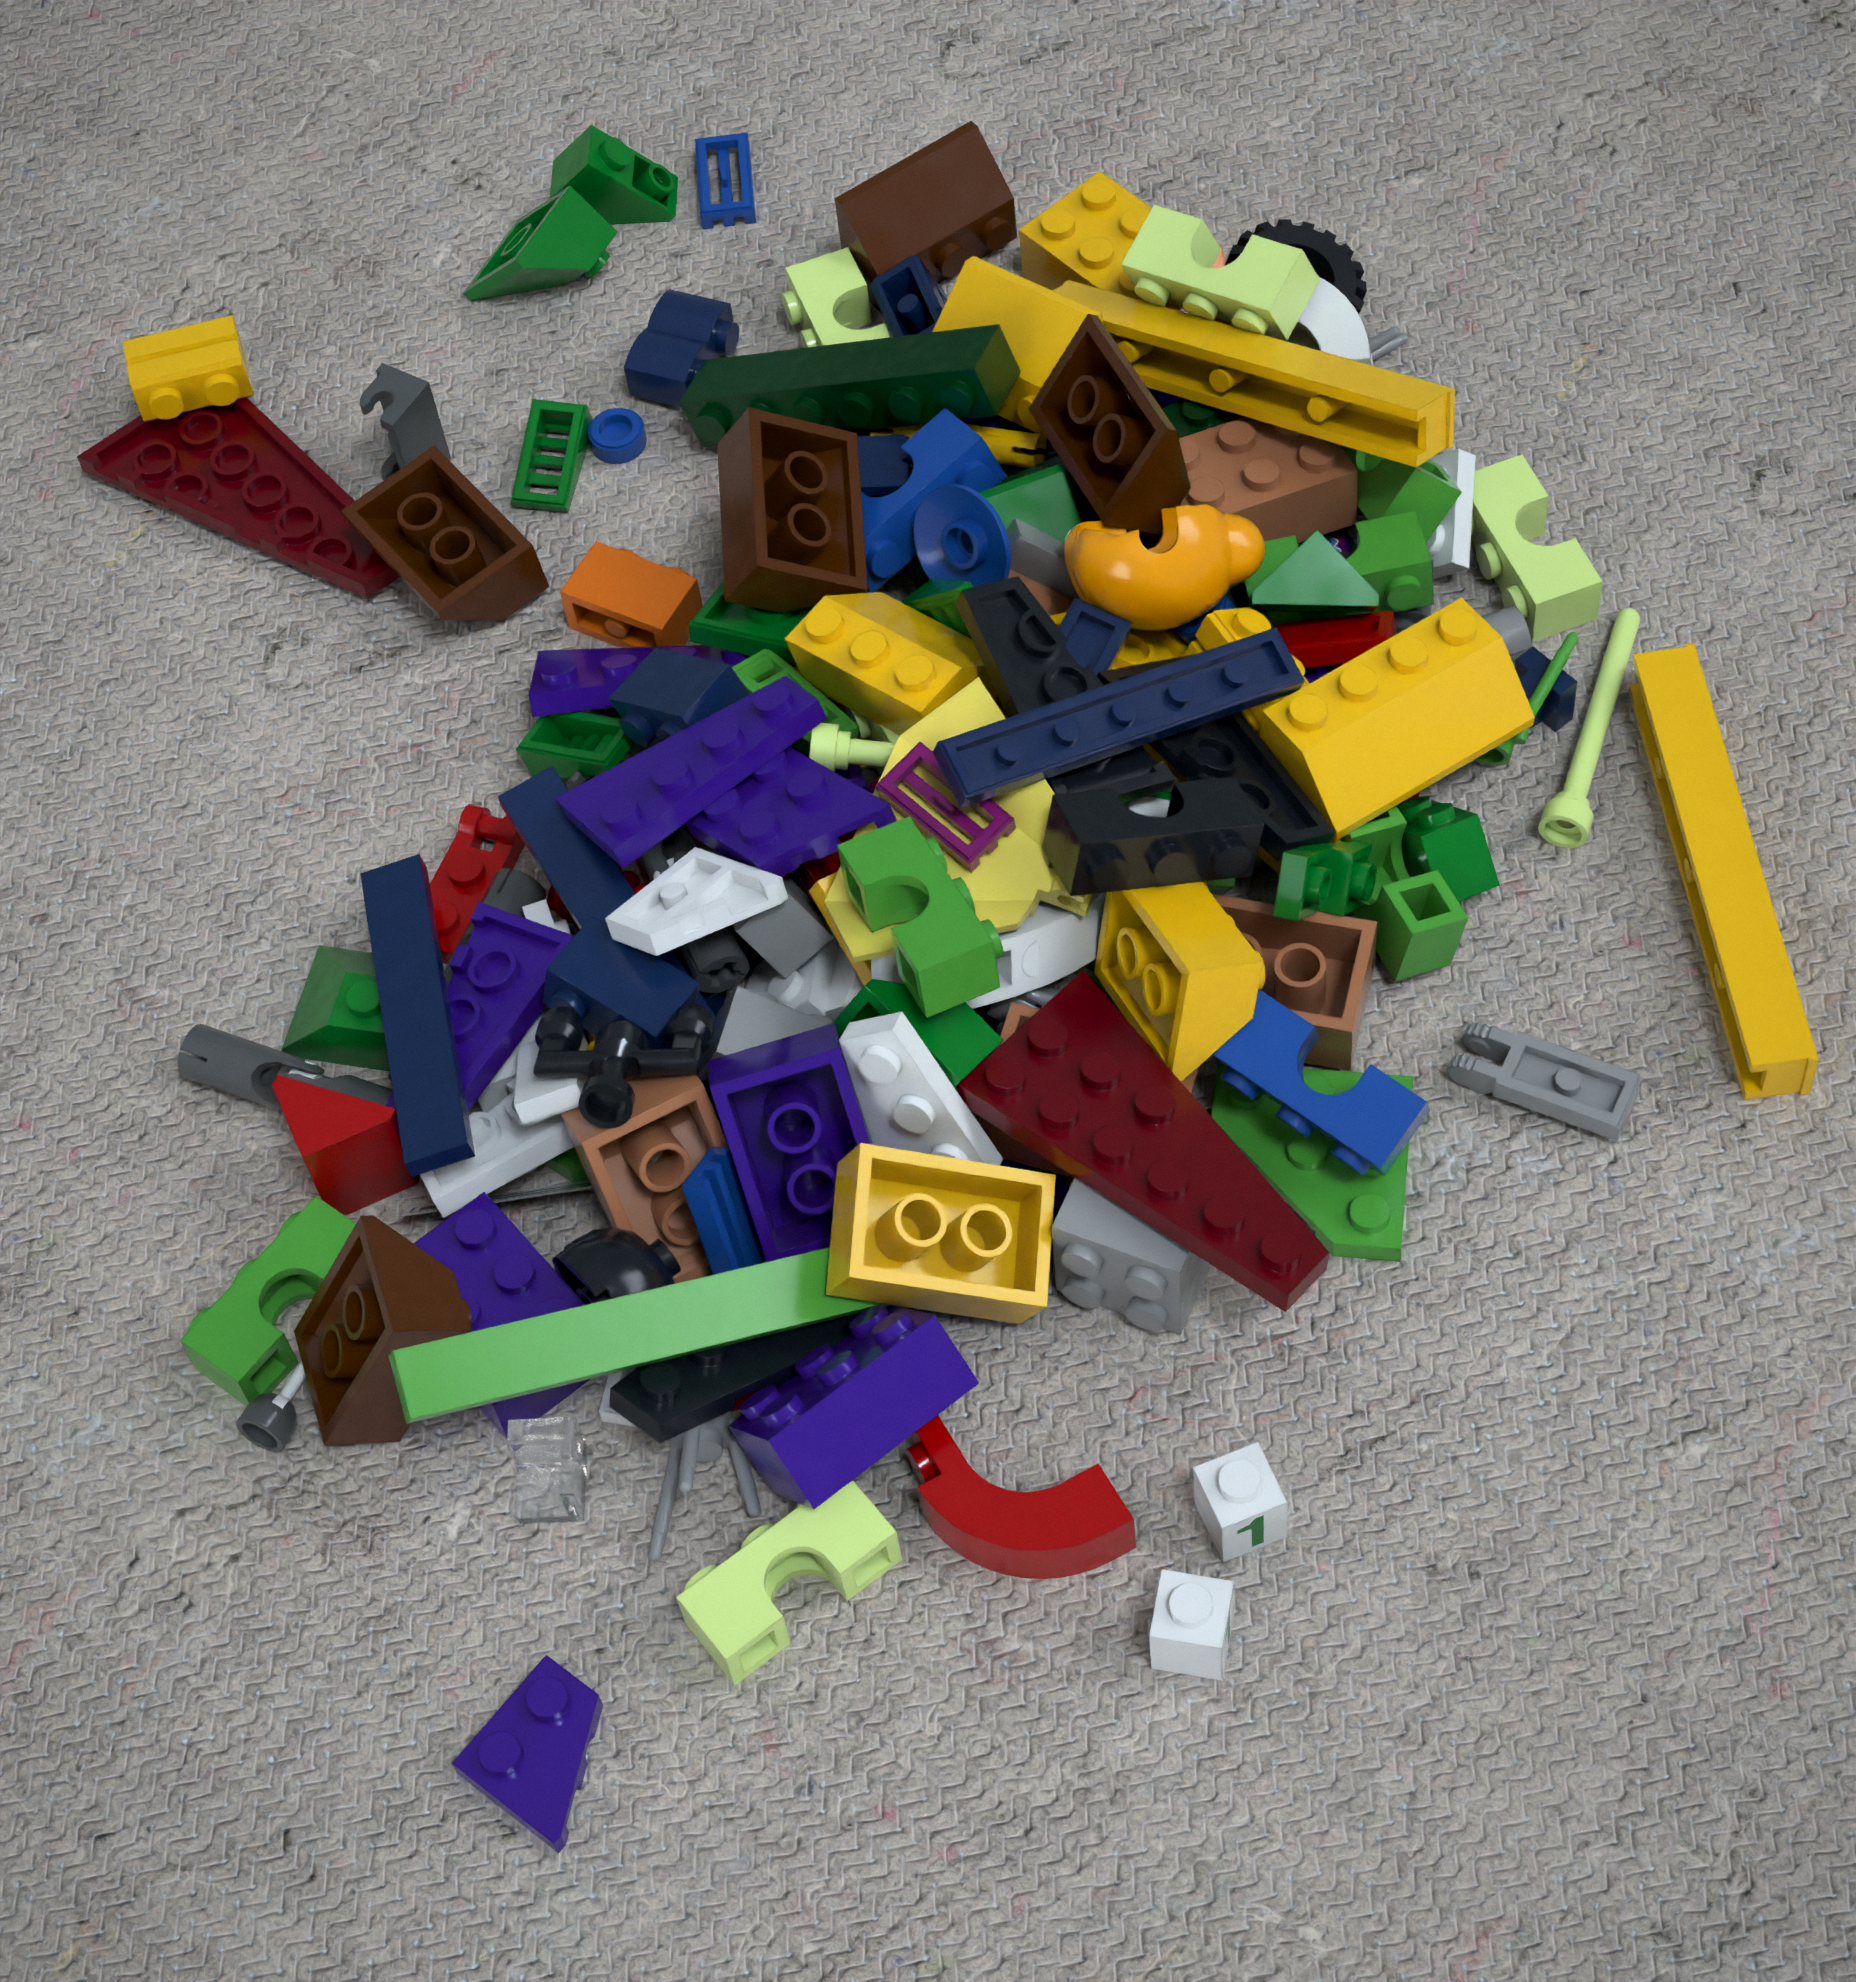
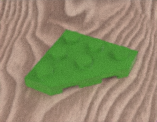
(1346, 1210)

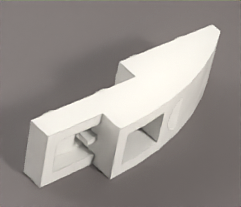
(1035, 954)

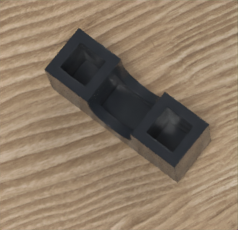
(1109, 848)

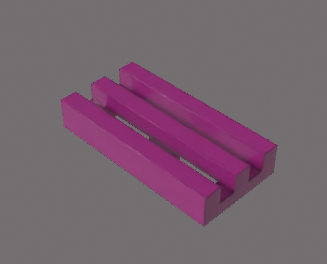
(982, 839)

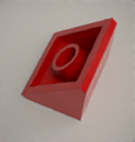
(345, 1143)

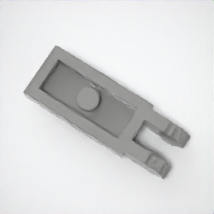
(1547, 1079)

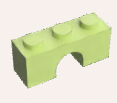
(1255, 292)
(830, 301)
(1548, 584)
(733, 1602)

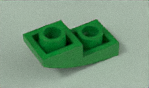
(1324, 879)

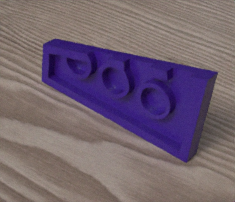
(587, 677)
(679, 777)
(497, 991)

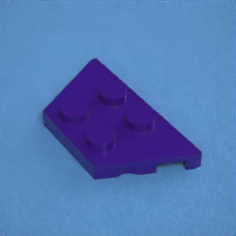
(787, 814)

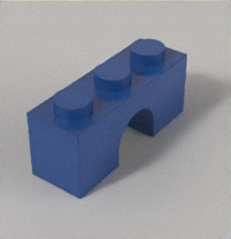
(941, 455)
(1366, 1122)

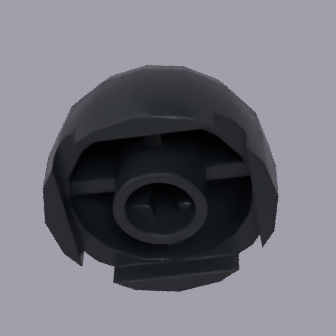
(614, 1264)

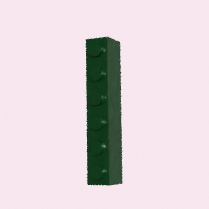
(858, 382)

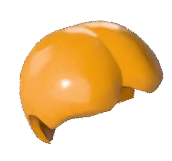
(1175, 579)

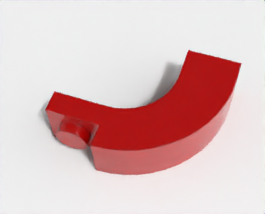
(1016, 1532)

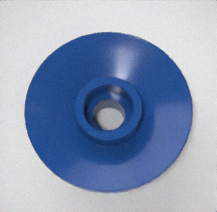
(961, 537)

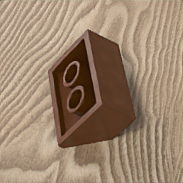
(933, 205)
(1111, 432)
(789, 512)
(448, 541)
(371, 1302)

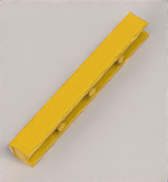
(1277, 379)
(1722, 876)

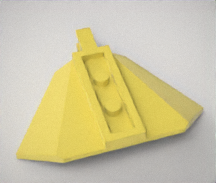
(1009, 879)

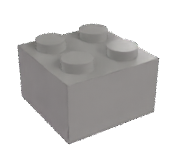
(1122, 1263)

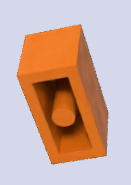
(630, 599)

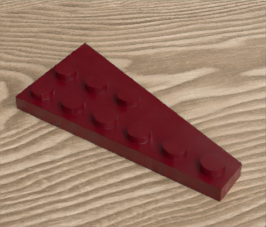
(244, 481)
(1119, 1120)

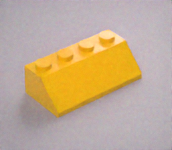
(1399, 717)

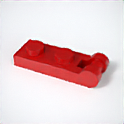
(469, 871)

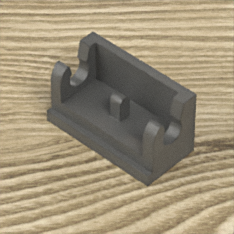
(407, 415)

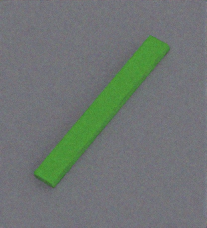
(616, 1335)

